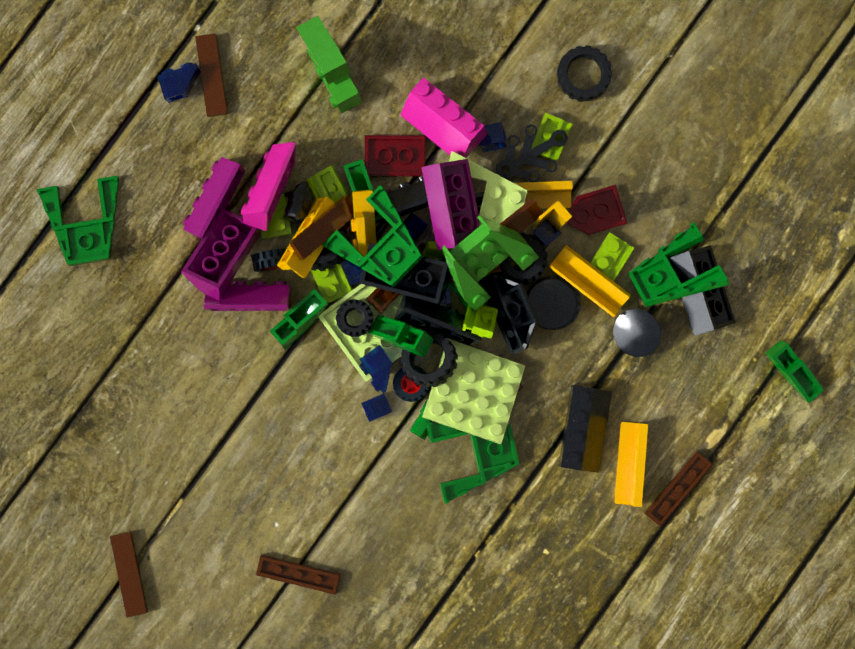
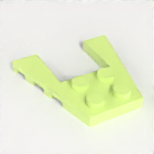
(500, 195)

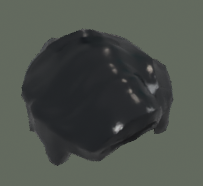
(298, 203)

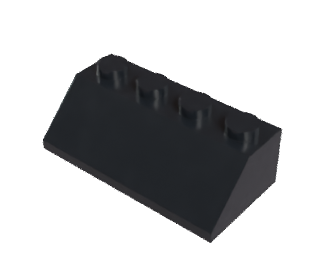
(409, 197)
(424, 281)
(705, 309)
(433, 317)
(585, 429)

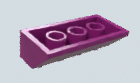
(216, 195)
(451, 201)
(220, 254)
(252, 297)

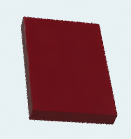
(394, 155)

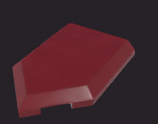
(597, 211)

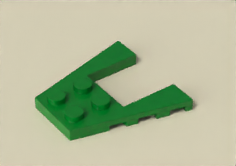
(84, 240)
(391, 255)
(658, 281)
(490, 457)

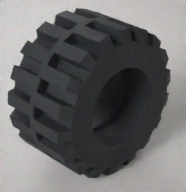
(537, 267)

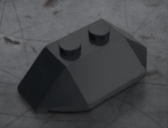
(514, 312)

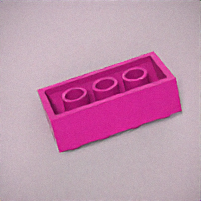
(442, 120)
(269, 185)

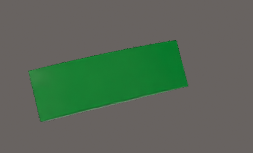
(359, 181)
(299, 319)
(401, 335)
(794, 371)

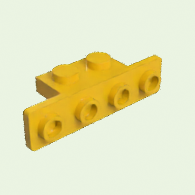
(363, 221)

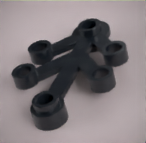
(528, 156)

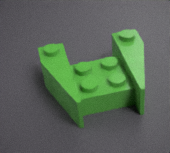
(329, 64)
(481, 254)

